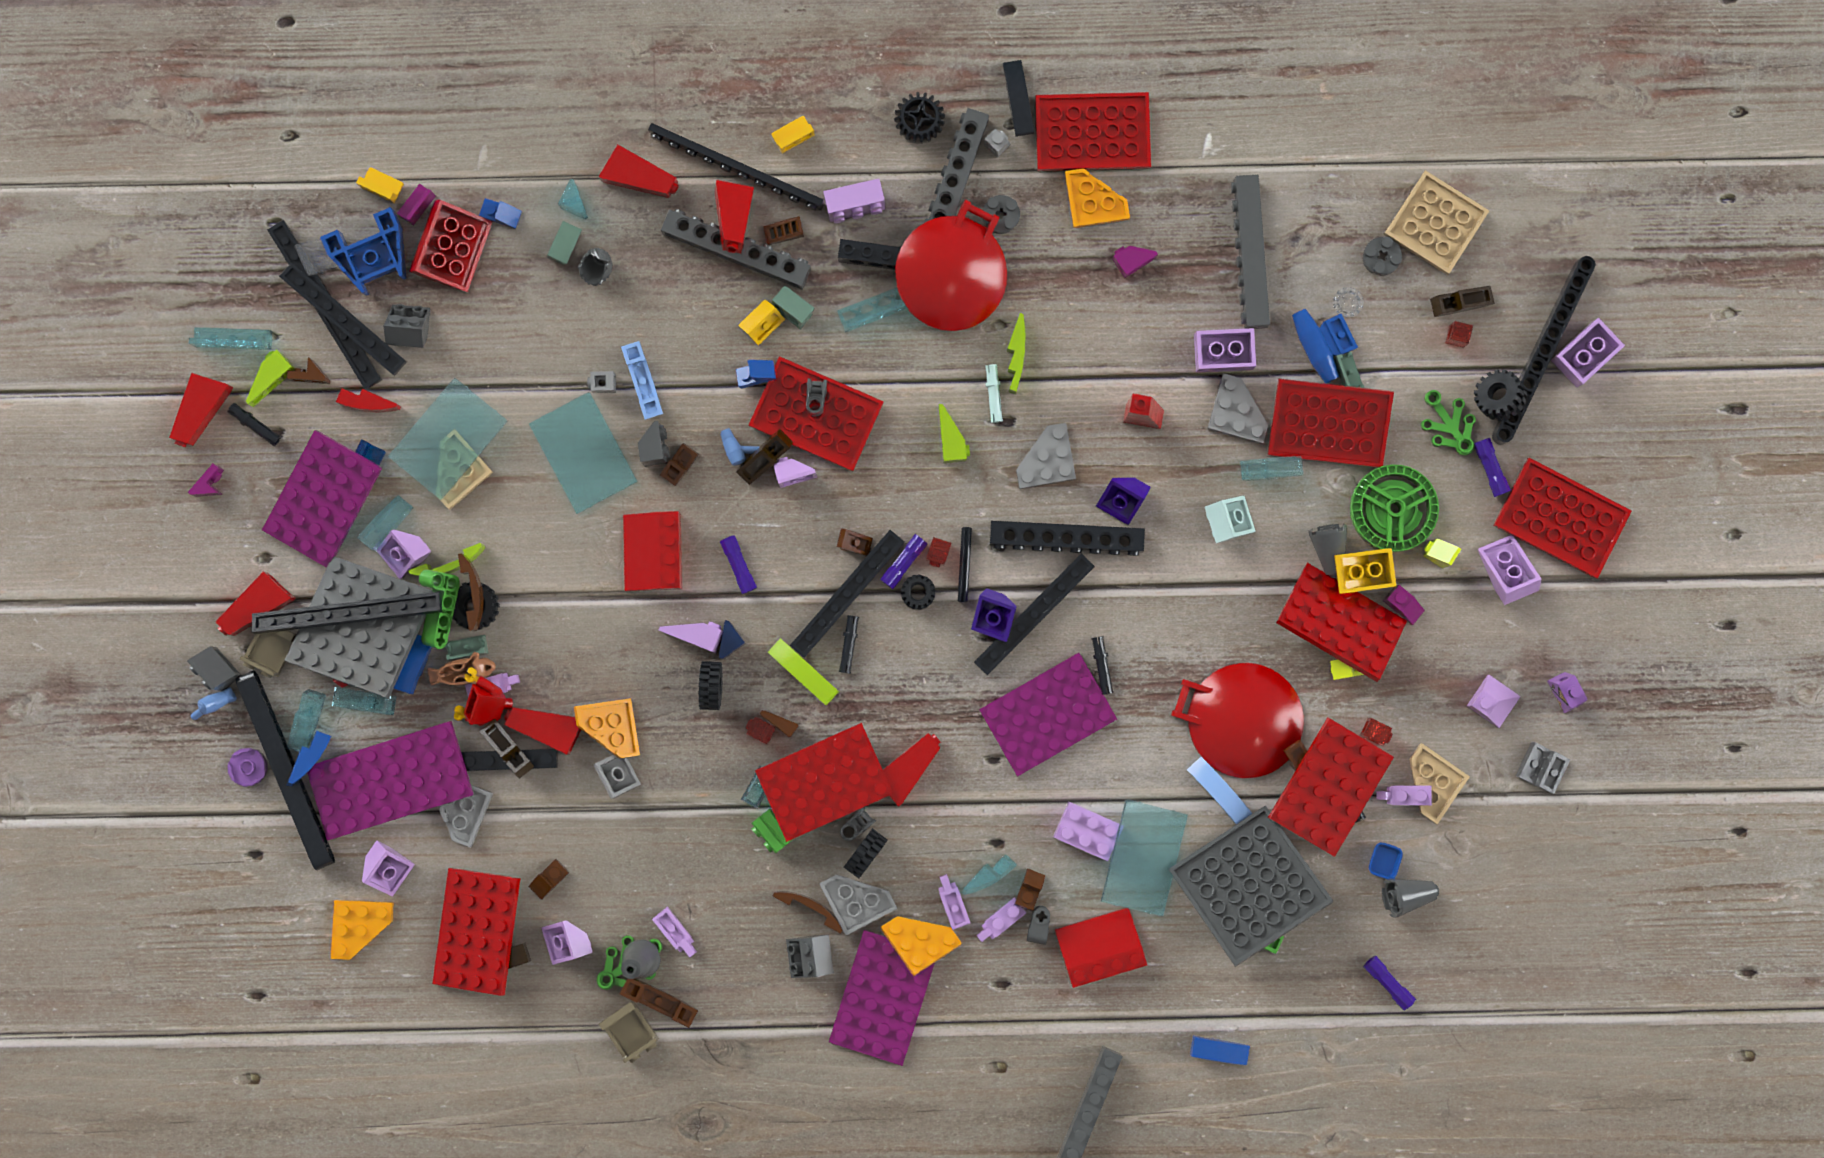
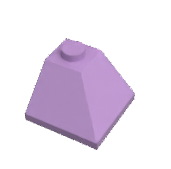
(792, 472)
(403, 552)
(1493, 701)
(385, 868)
(565, 942)

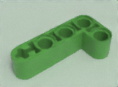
(438, 625)

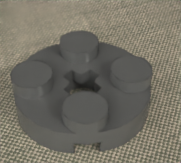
(1009, 207)
(1378, 266)

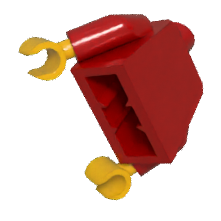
(484, 701)

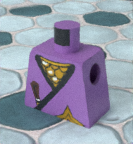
(1568, 691)

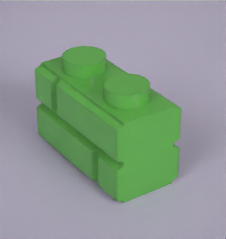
(769, 829)

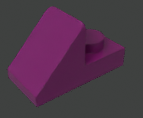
(204, 485)

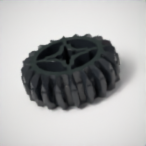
(913, 115)

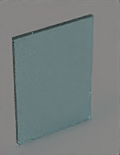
(447, 438)
(583, 452)
(1142, 857)

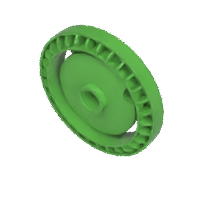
(1379, 512)

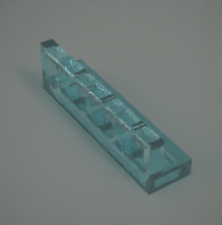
(875, 314)
(232, 338)

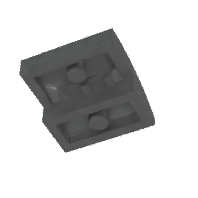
(1542, 767)

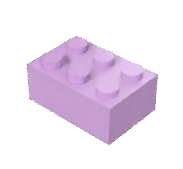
(854, 200)
(1225, 350)
(1587, 352)
(1087, 831)

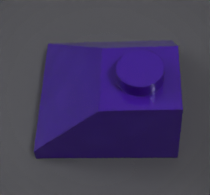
(1123, 498)
(994, 615)

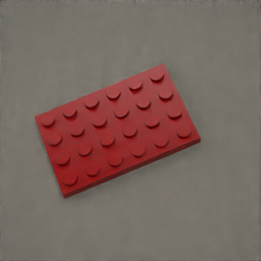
(1093, 131)
(1330, 422)
(835, 434)
(1562, 518)
(1341, 624)
(824, 782)
(1331, 787)
(476, 931)

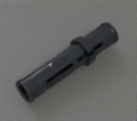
(246, 418)
(849, 644)
(1102, 665)

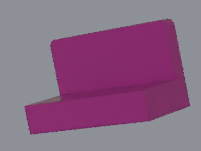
(416, 204)

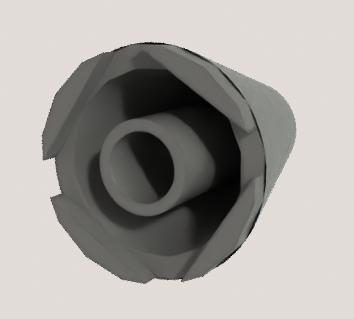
(1329, 541)
(1406, 895)
(640, 960)

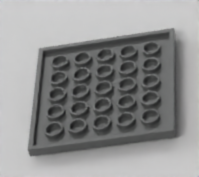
(360, 652)
(1250, 886)

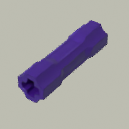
(1492, 468)
(904, 561)
(743, 576)
(1399, 993)

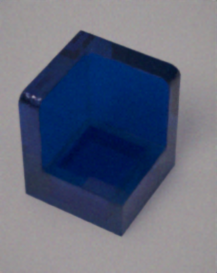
(370, 452)

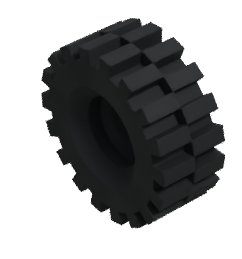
(1506, 405)
(490, 606)
(710, 685)
(865, 853)

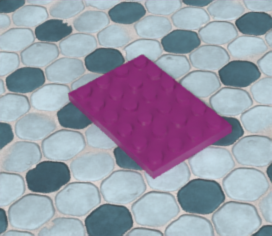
(322, 498)
(1048, 714)
(879, 1002)

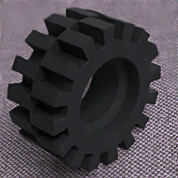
(918, 580)

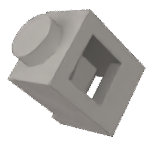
(997, 142)
(608, 376)

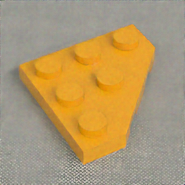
(1093, 200)
(610, 725)
(357, 925)
(919, 942)

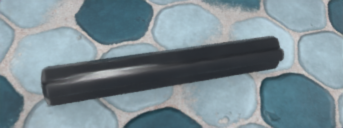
(964, 568)

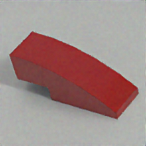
(366, 402)

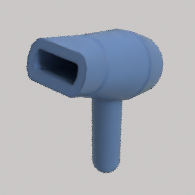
(733, 449)
(213, 702)

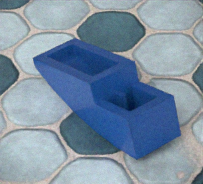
(413, 666)
(308, 757)
(1219, 1050)

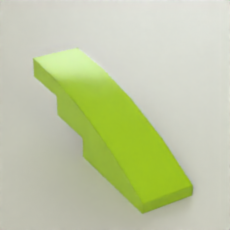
(1017, 348)
(803, 671)

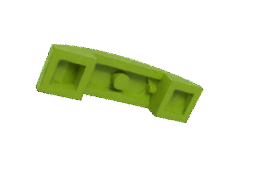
(471, 552)

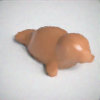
(454, 672)

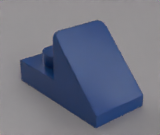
(500, 213)
(755, 373)

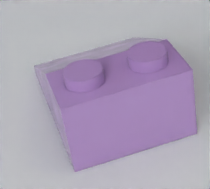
(1509, 569)
(699, 634)

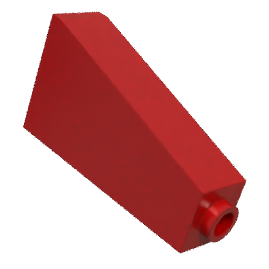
(638, 174)
(733, 211)
(198, 407)
(1143, 411)
(261, 596)
(548, 728)
(909, 767)

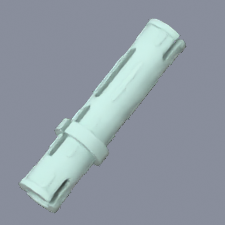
(994, 394)

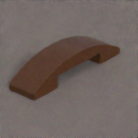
(474, 616)
(787, 897)
(659, 1001)

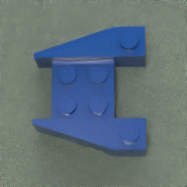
(371, 256)

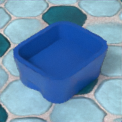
(1385, 860)

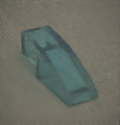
(1271, 468)
(384, 522)
(363, 701)
(306, 719)
(989, 875)

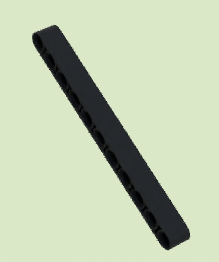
(1548, 342)
(282, 765)

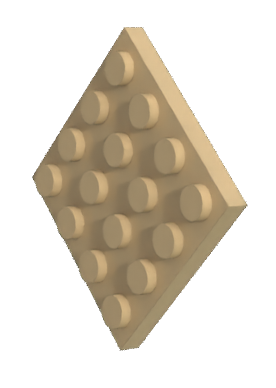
(1436, 222)

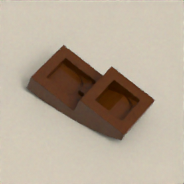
(679, 464)

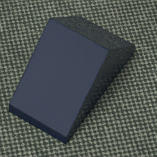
(730, 641)

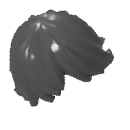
(595, 266)

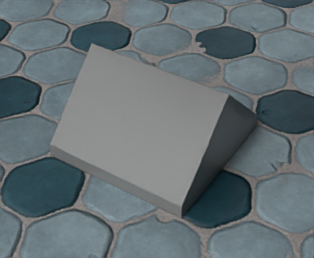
(616, 775)

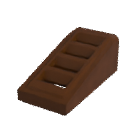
(788, 222)
(784, 725)

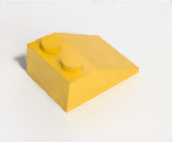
(1365, 570)

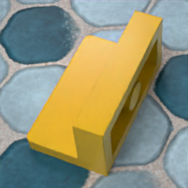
(793, 134)
(380, 184)
(761, 322)

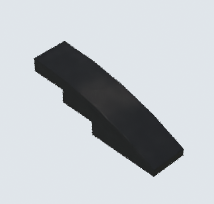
(1018, 98)

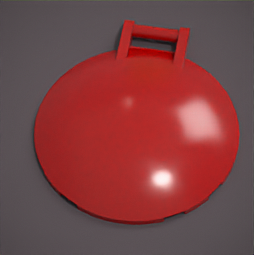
(952, 270)
(1242, 719)

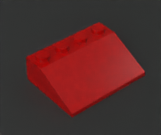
(450, 246)
(652, 551)
(1100, 947)

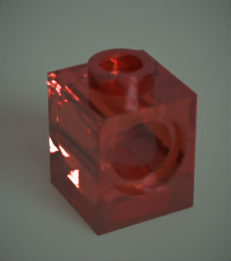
(1459, 334)
(938, 552)
(760, 730)
(1376, 732)

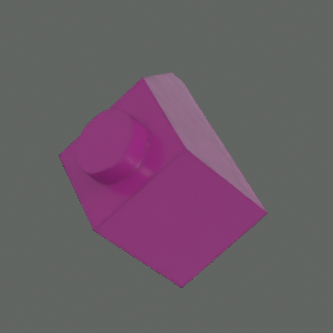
(1132, 259)
(1404, 604)

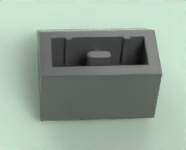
(407, 326)
(652, 446)
(213, 669)
(810, 956)

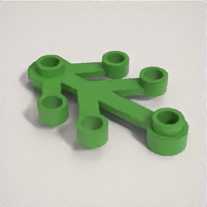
(1450, 425)
(616, 972)

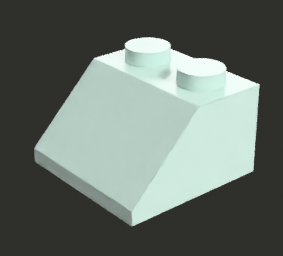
(1229, 519)

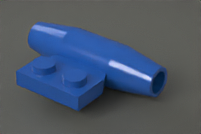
(1324, 342)

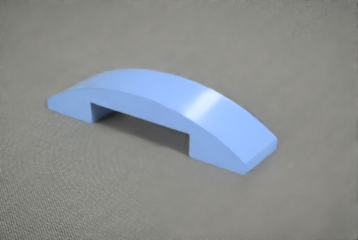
(642, 380)
(1219, 790)

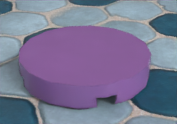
(247, 767)

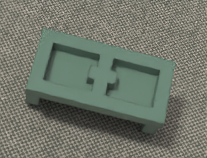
(564, 243)
(792, 307)
(1347, 370)
(465, 647)

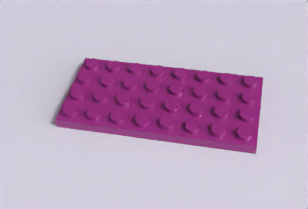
(389, 780)

